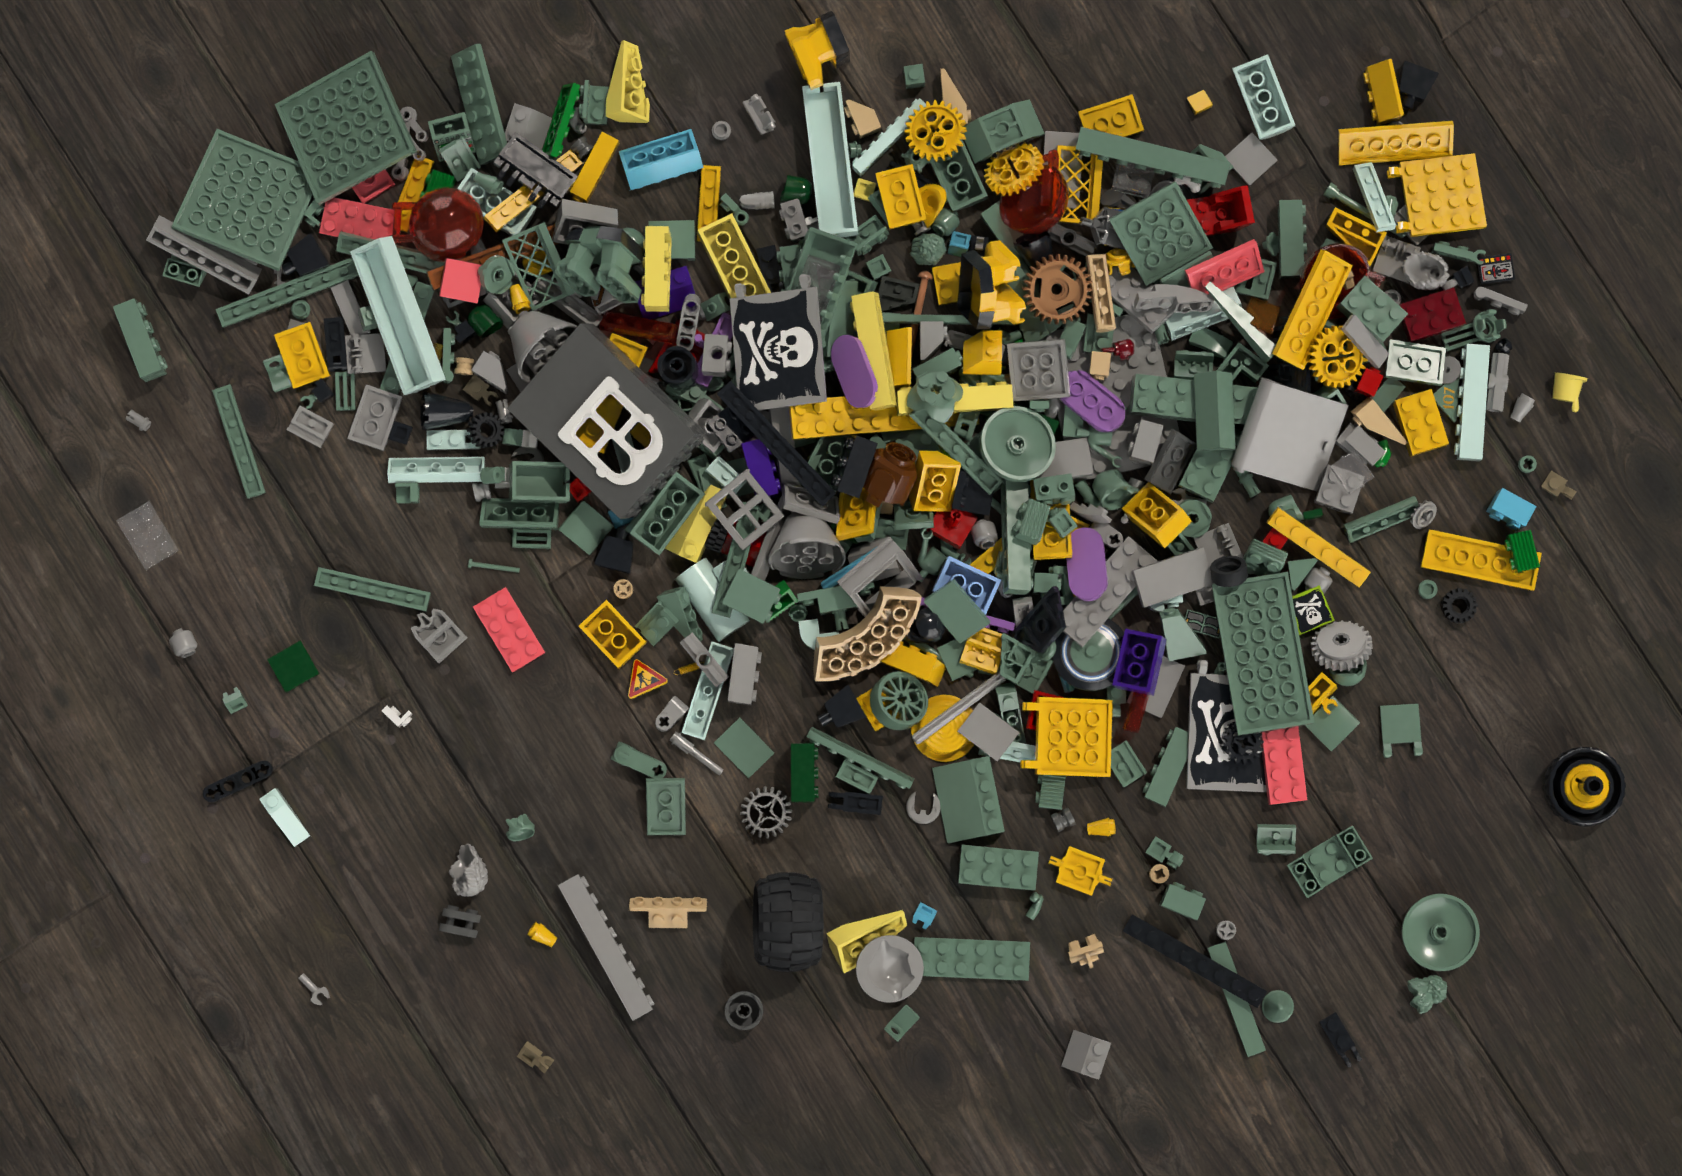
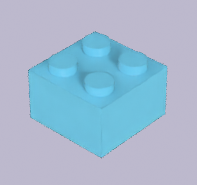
(1510, 509)

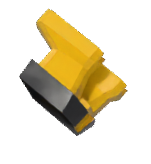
(817, 45)
(984, 289)

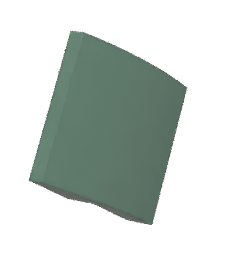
(585, 527)
(1334, 727)

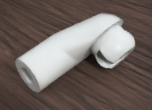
(1193, 186)

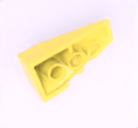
(626, 92)
(695, 531)
(850, 939)

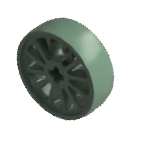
(911, 687)

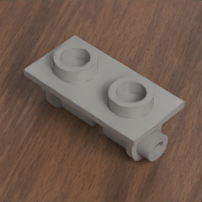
(763, 121)

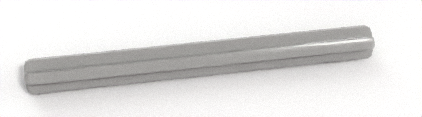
(958, 708)

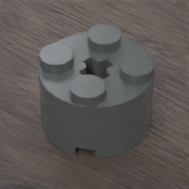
(733, 1007)

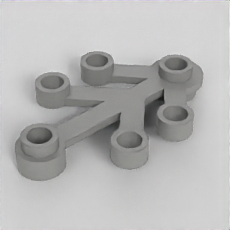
(411, 121)

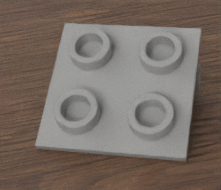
(1391, 258)
(365, 353)
(1219, 543)

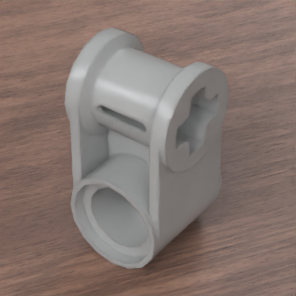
(1106, 533)
(673, 712)

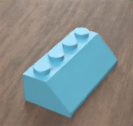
(661, 159)

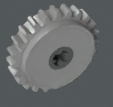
(1341, 645)

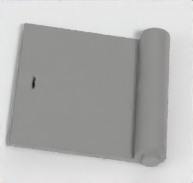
(1289, 435)

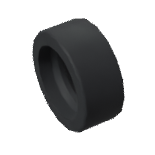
(1228, 563)

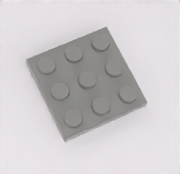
(1038, 370)

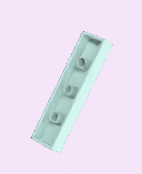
(885, 140)
(435, 469)
(706, 695)

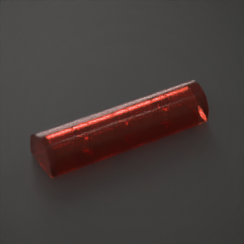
(639, 327)
(1135, 712)

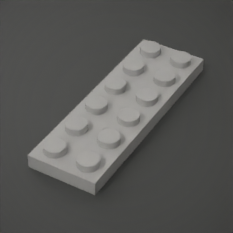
(1087, 617)

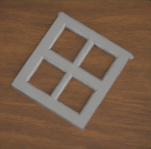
(744, 509)

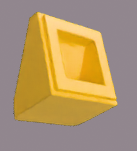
(1199, 102)

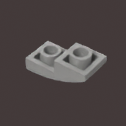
(1091, 513)

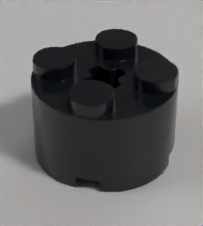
(670, 360)

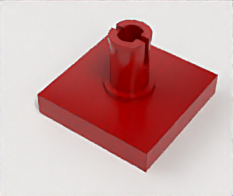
(953, 526)

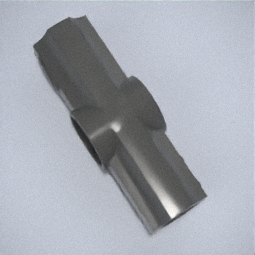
(1079, 245)

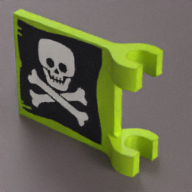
(1311, 610)

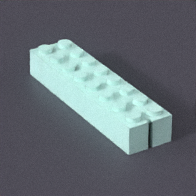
(830, 160)
(397, 315)

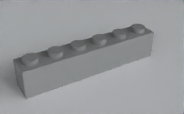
(204, 256)

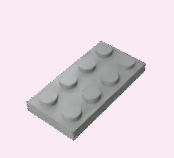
(1124, 293)

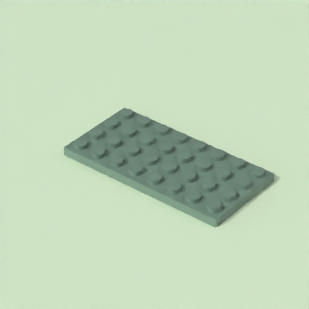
(1263, 654)

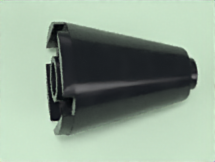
(1034, 247)
(443, 411)

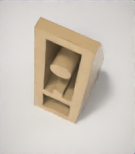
(951, 95)
(1373, 418)

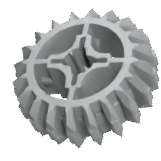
(775, 797)

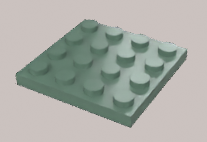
(1160, 233)

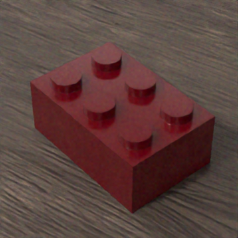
(1432, 315)

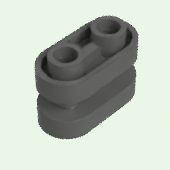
(453, 912)

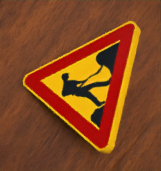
(644, 679)

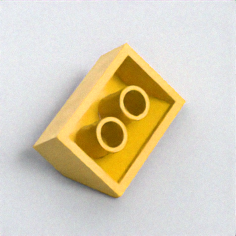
(1383, 92)
(899, 348)
(935, 482)

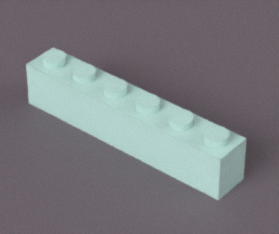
(1473, 402)

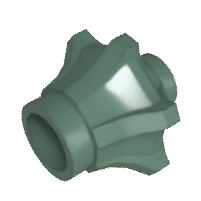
(917, 165)

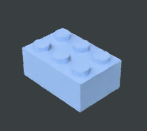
(976, 583)

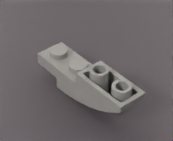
(1179, 297)

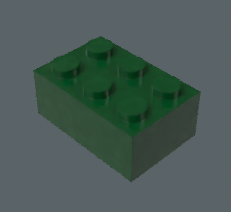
(803, 773)

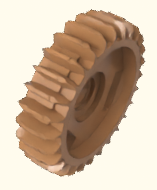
(1072, 290)

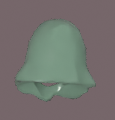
(1112, 489)

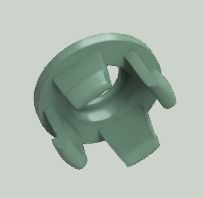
(1495, 326)

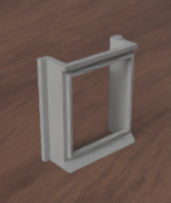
(874, 565)

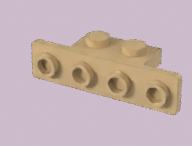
(668, 911)

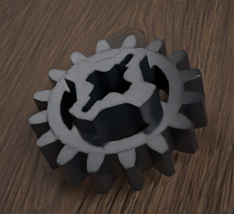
(1239, 750)

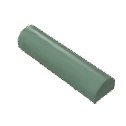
(1380, 519)

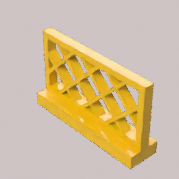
(1094, 181)

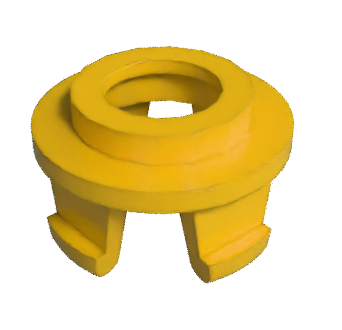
(1119, 258)

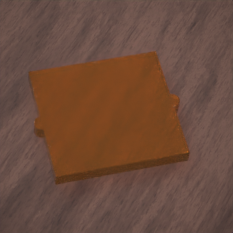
(1263, 313)

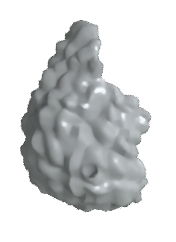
(1423, 271)
(468, 872)

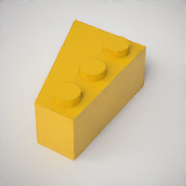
(1356, 233)
(916, 663)

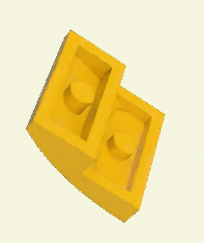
(983, 651)

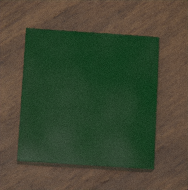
(293, 666)

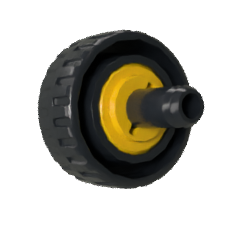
(1584, 786)

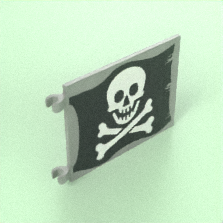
(779, 346)
(1208, 719)

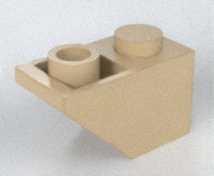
(863, 117)

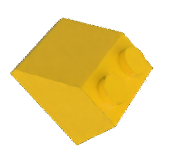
(983, 353)

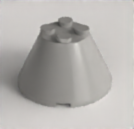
(535, 340)
(806, 548)

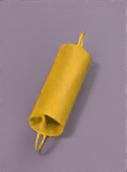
(688, 668)

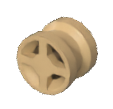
(464, 366)
(623, 586)
(1156, 873)

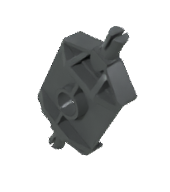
(1102, 229)

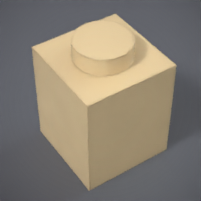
(1099, 365)

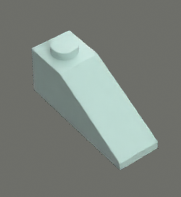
(284, 816)

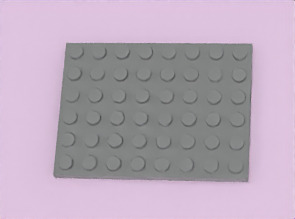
(1146, 361)

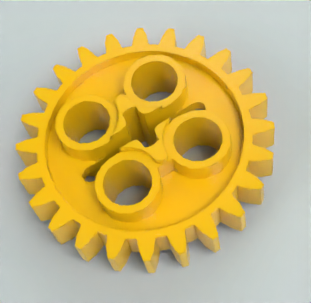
(920, 123)
(1027, 163)
(1339, 374)

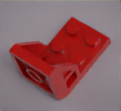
(1224, 211)

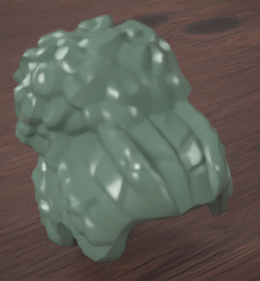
(928, 249)
(1427, 992)

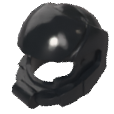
(928, 626)

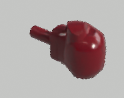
(1122, 349)

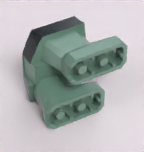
(613, 253)

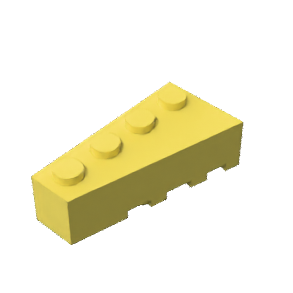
(657, 268)

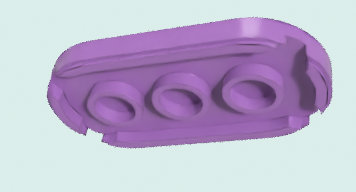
(854, 371)
(1094, 402)
(1088, 565)

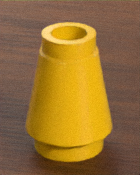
(519, 299)
(1102, 827)
(541, 934)

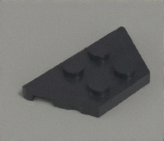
(1042, 623)

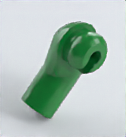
(1385, 458)

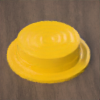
(947, 742)

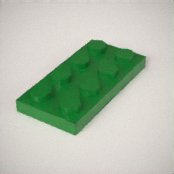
(559, 124)

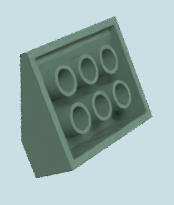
(968, 799)

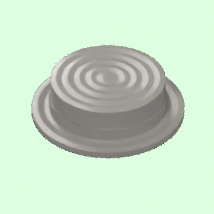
(889, 968)

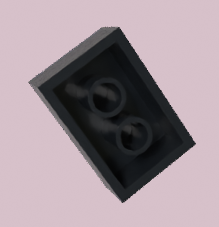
(853, 465)

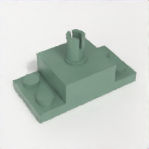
(833, 601)

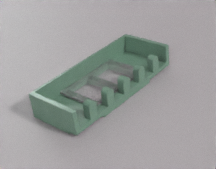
(827, 263)

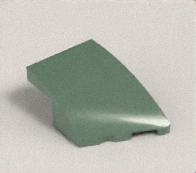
(1022, 664)

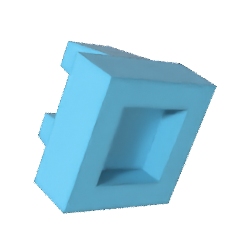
(925, 914)

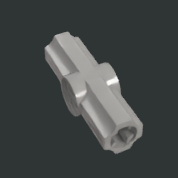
(1497, 382)
(695, 650)

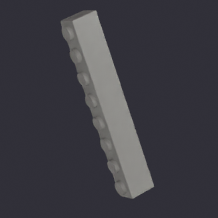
(605, 946)

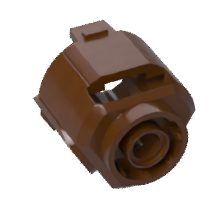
(891, 475)

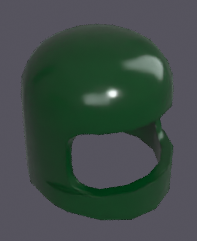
(796, 188)
(482, 318)

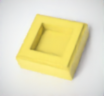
(864, 189)

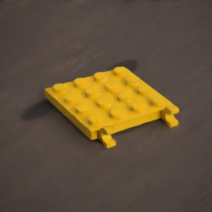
(1440, 195)
(1071, 737)

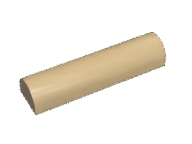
(1101, 293)

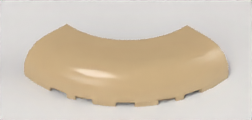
(870, 639)

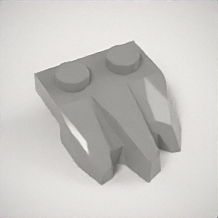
(438, 634)

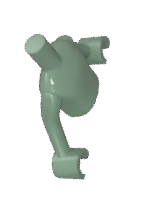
(1099, 438)
(934, 559)

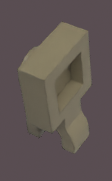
(1556, 484)
(532, 1056)

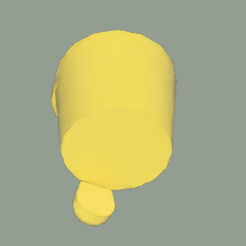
(1568, 388)

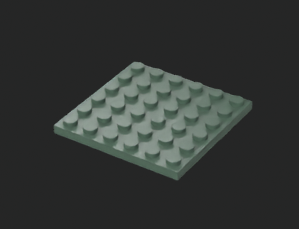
(345, 128)
(245, 200)

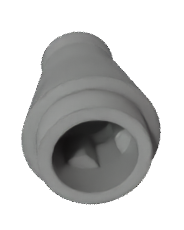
(1522, 407)

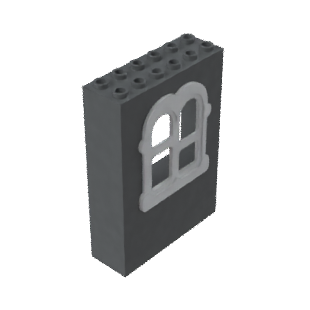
(568, 394)

